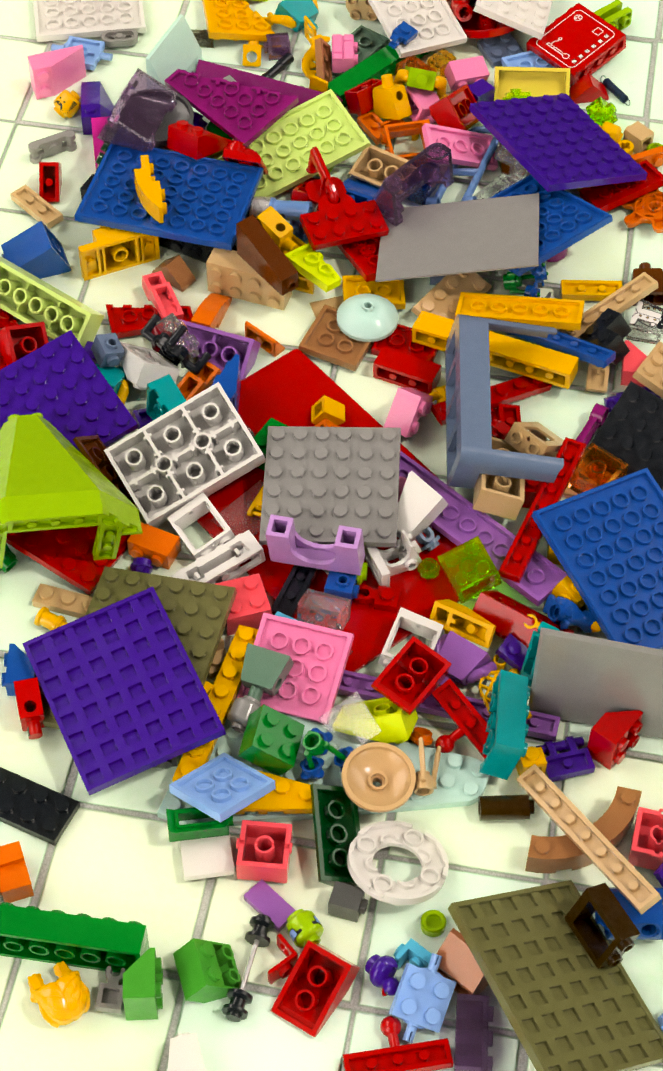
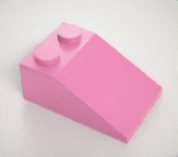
(56, 70)

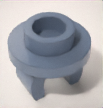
(429, 542)

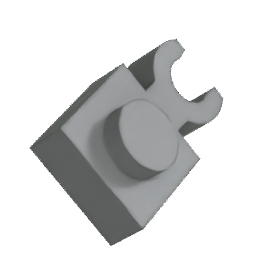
(110, 994)

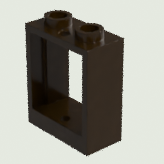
(602, 900)

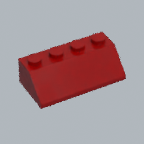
(509, 616)

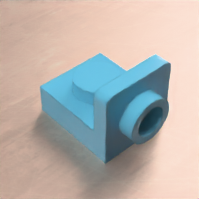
(413, 953)

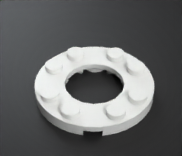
(403, 835)

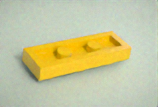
(588, 289)

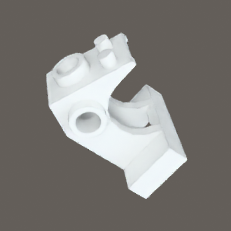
(405, 550)

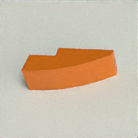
(212, 310)
(195, 384)

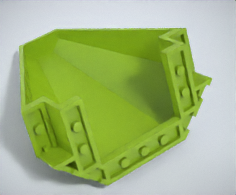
(56, 487)

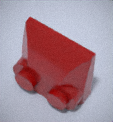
(238, 153)

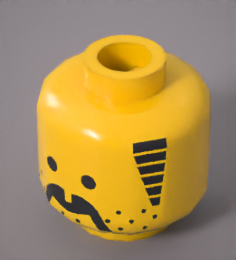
(67, 104)

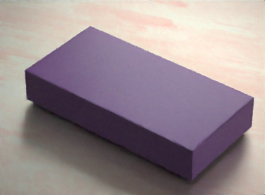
(269, 903)

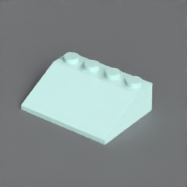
(174, 51)

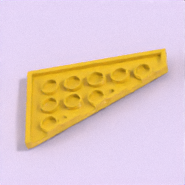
(234, 21)

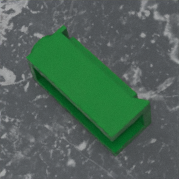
(195, 830)

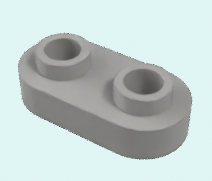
(120, 38)

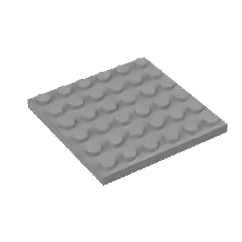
(333, 480)

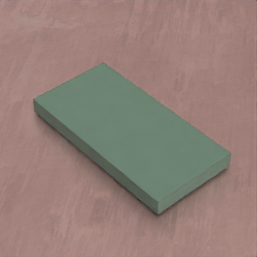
(368, 43)

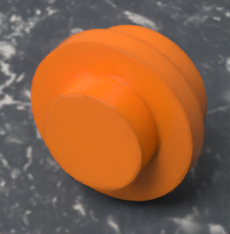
(421, 732)

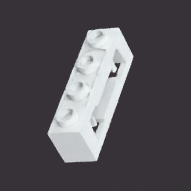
(222, 562)

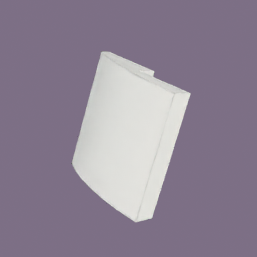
(207, 857)

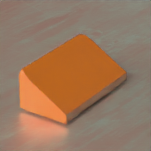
(267, 343)

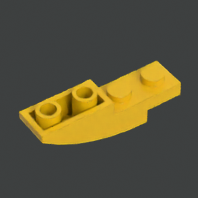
(149, 190)

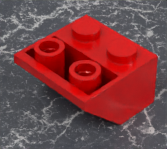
(613, 736)

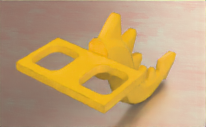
(309, 56)

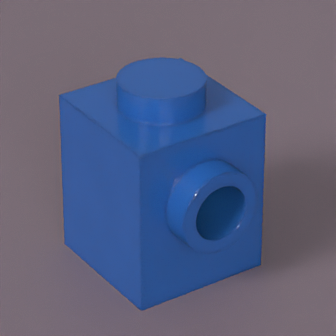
(342, 585)

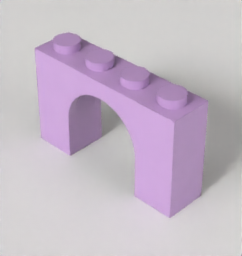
(290, 548)

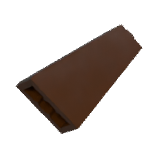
(265, 256)

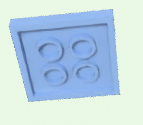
(222, 787)

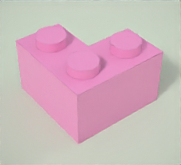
(407, 409)

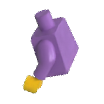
(467, 659)

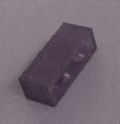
(472, 1033)

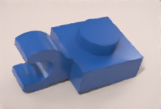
(402, 34)

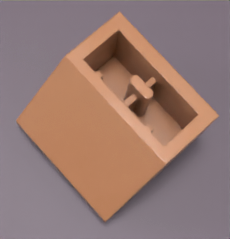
(460, 965)

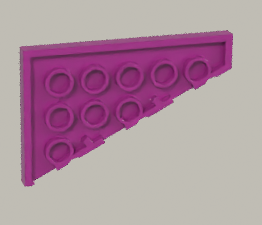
(234, 108)

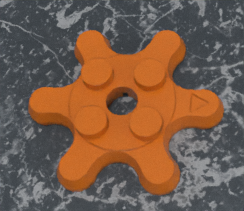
(643, 213)

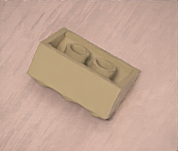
(376, 165)

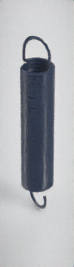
(615, 90)

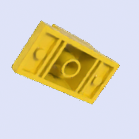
(115, 251)

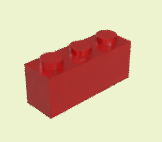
(406, 370)

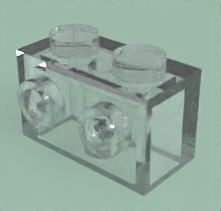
(324, 609)

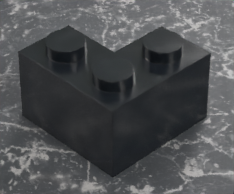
(609, 333)

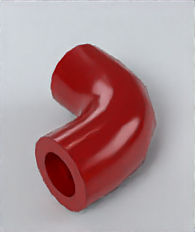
(461, 10)

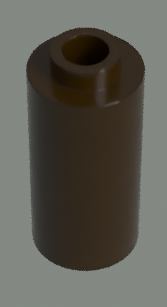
(505, 807)

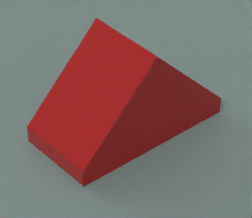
(587, 90)

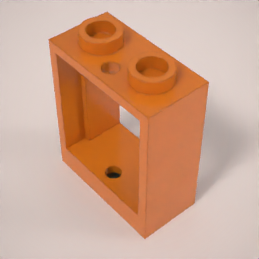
(401, 130)

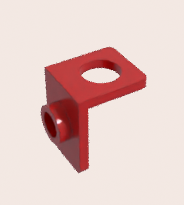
(285, 967)

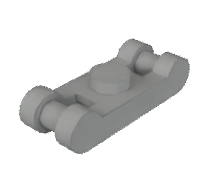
(52, 145)

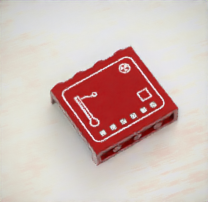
(578, 42)

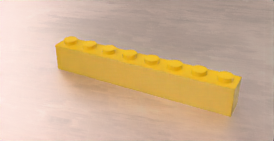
(504, 352)

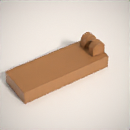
(323, 60)

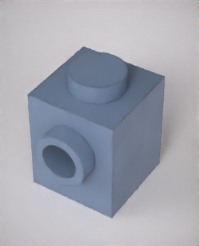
(107, 350)

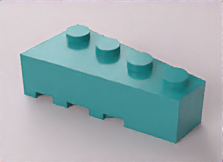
(162, 397)
(506, 725)

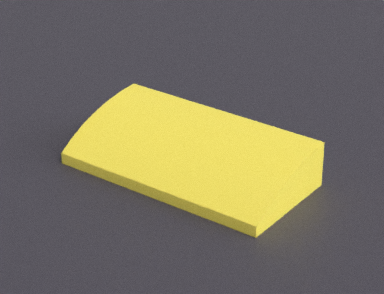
(531, 79)

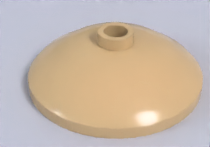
(380, 764)

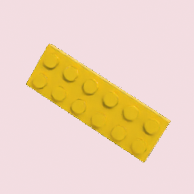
(530, 310)

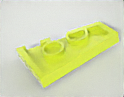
(312, 267)

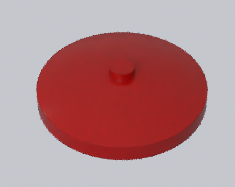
(484, 27)

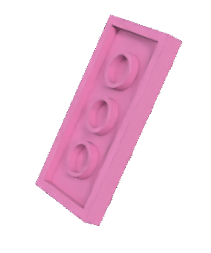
(466, 146)

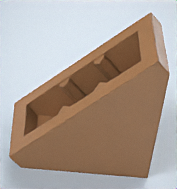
(176, 273)

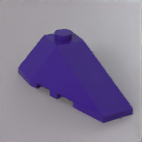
(94, 104)

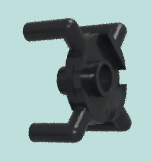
(169, 349)

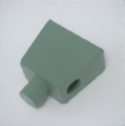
(264, 671)

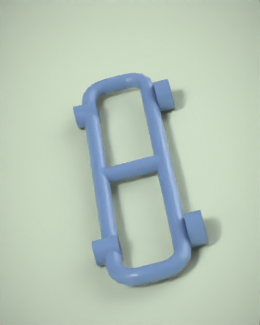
(477, 173)

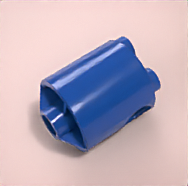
(648, 924)

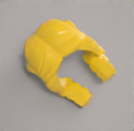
(60, 1000)

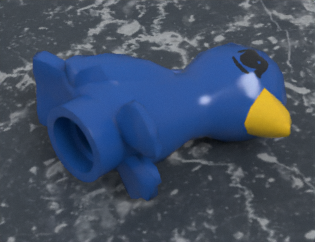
(567, 613)

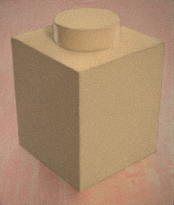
(639, 136)

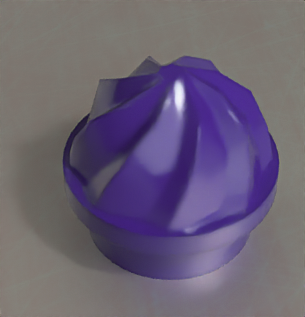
(141, 565)

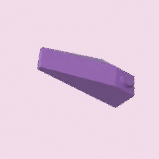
(224, 346)

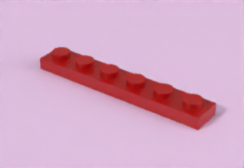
(502, 393)

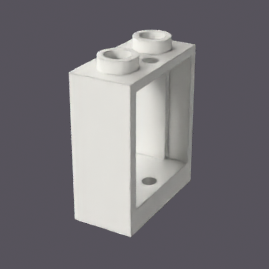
(189, 514)
(414, 623)

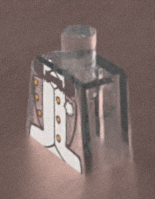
(646, 323)

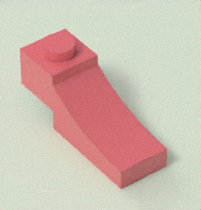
(161, 295)

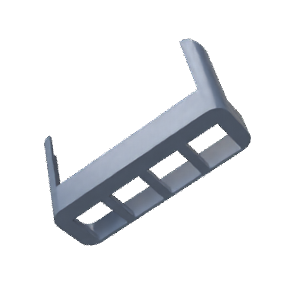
(469, 407)

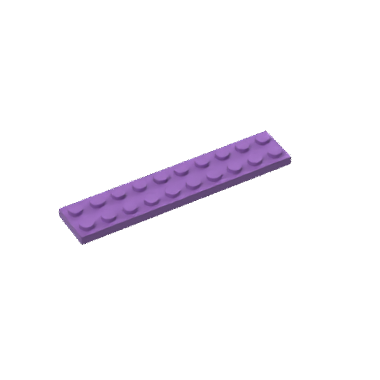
(462, 523)

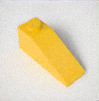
(463, 622)

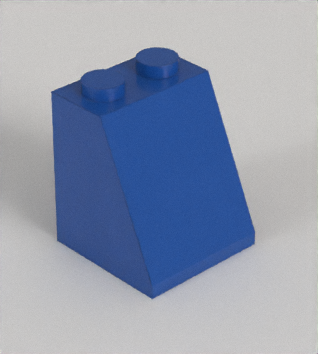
(37, 252)

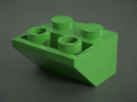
(206, 970)
(143, 987)

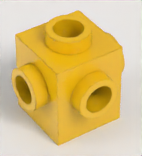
(566, 589)

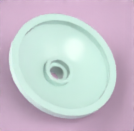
(367, 317)

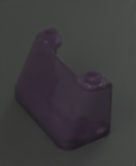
(138, 113)
(428, 167)

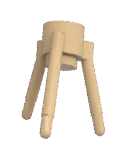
(424, 781)

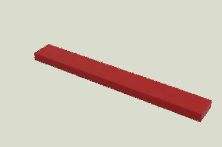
(548, 494)

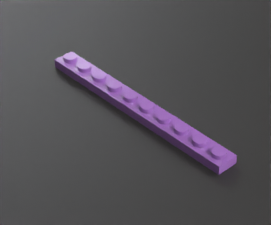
(540, 725)

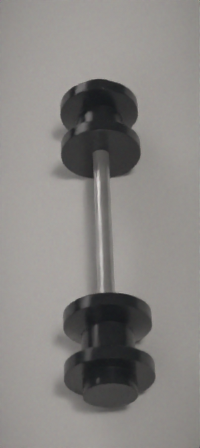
(239, 997)

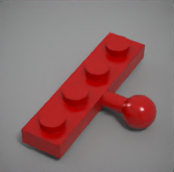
(464, 715)
(410, 1057)

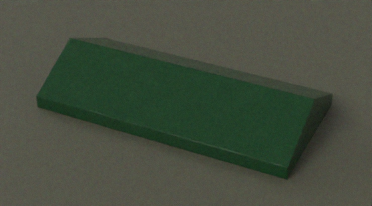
(334, 829)

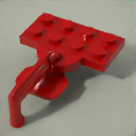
(338, 216)

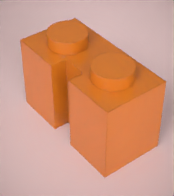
(155, 545)
(14, 876)

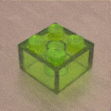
(469, 569)

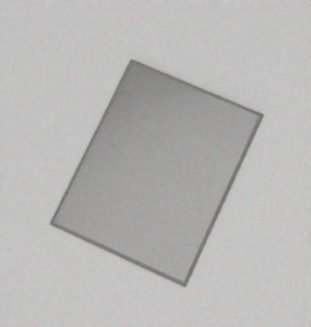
(461, 238)
(592, 676)

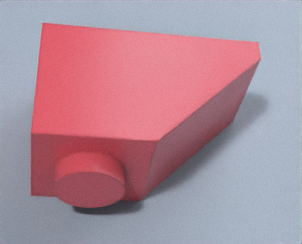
(631, 363)

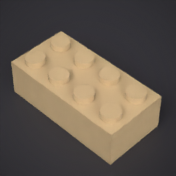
(237, 279)
(499, 494)

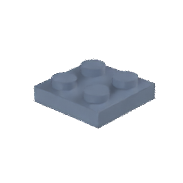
(497, 47)

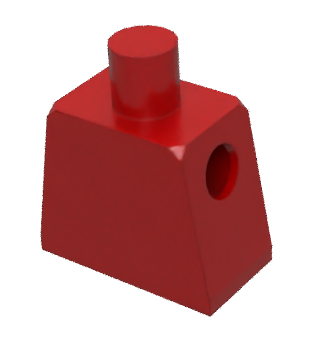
(30, 707)

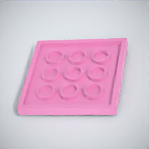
(317, 669)

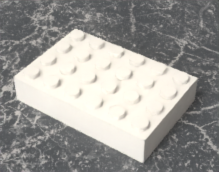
(185, 454)

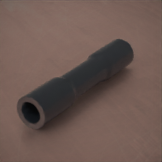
(280, 65)

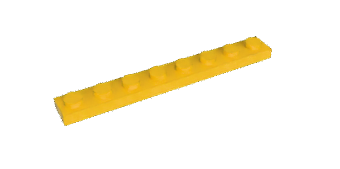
(221, 696)

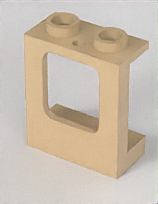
(534, 440)

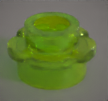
(429, 564)

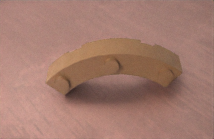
(560, 853)

